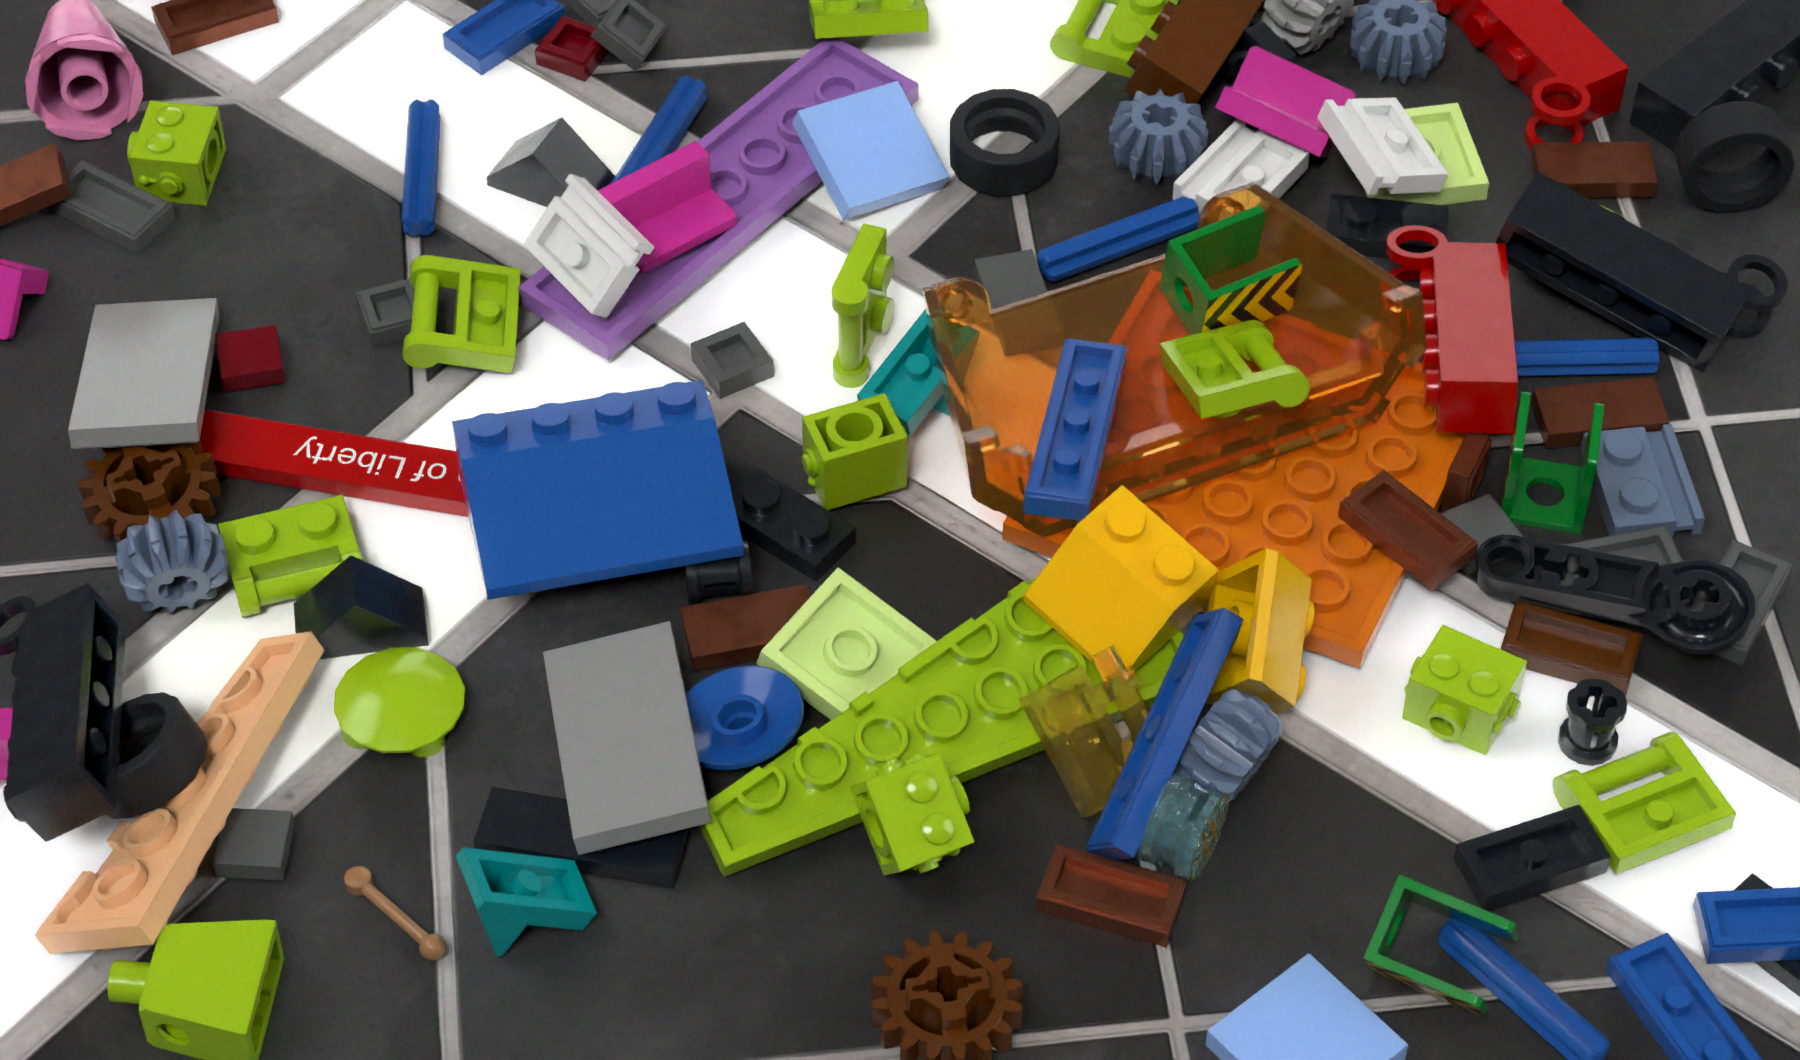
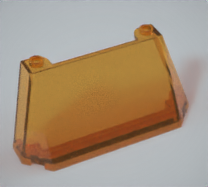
(998, 366)

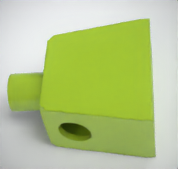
(205, 987)

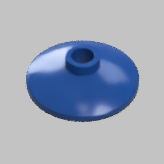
(743, 716)

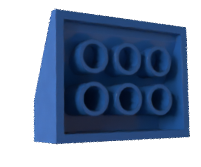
(596, 489)

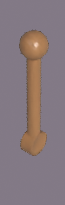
(360, 882)

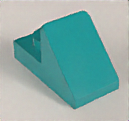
(910, 378)
(524, 891)

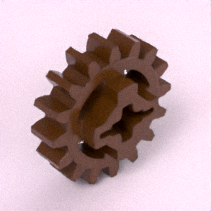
(147, 482)
(947, 1001)

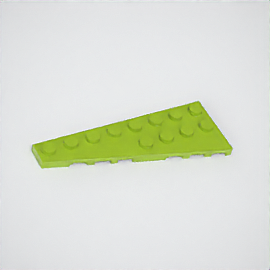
(945, 700)

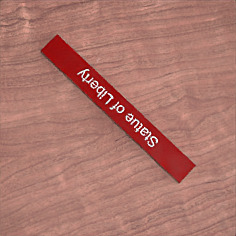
(334, 462)

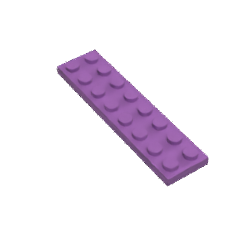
(753, 167)

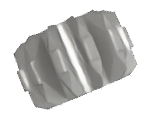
(1305, 23)

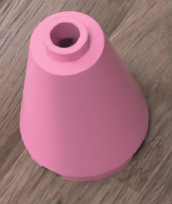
(82, 74)

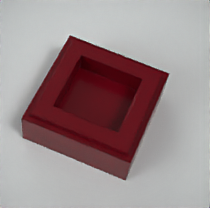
(570, 49)
(250, 358)

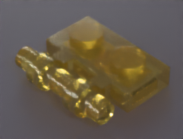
(1078, 730)

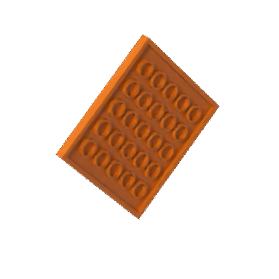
(1295, 507)

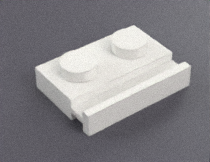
(1382, 146)
(1240, 159)
(588, 246)

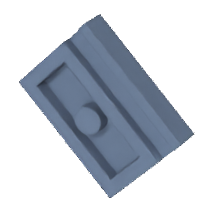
(1644, 482)

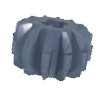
(1398, 38)
(1157, 135)
(172, 562)
(1230, 743)

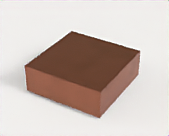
(1466, 470)

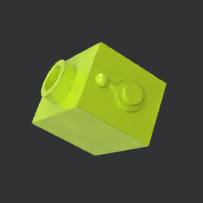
(177, 151)
(854, 451)
(1464, 689)
(913, 813)

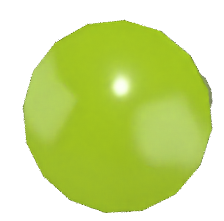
(399, 702)

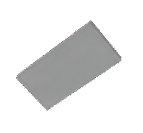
(145, 374)
(625, 738)

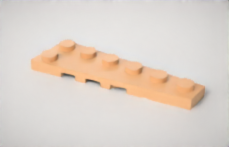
(162, 848)

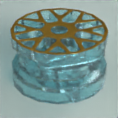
(1184, 827)

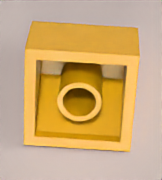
(1122, 582)
(1276, 618)

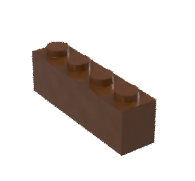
(1189, 46)

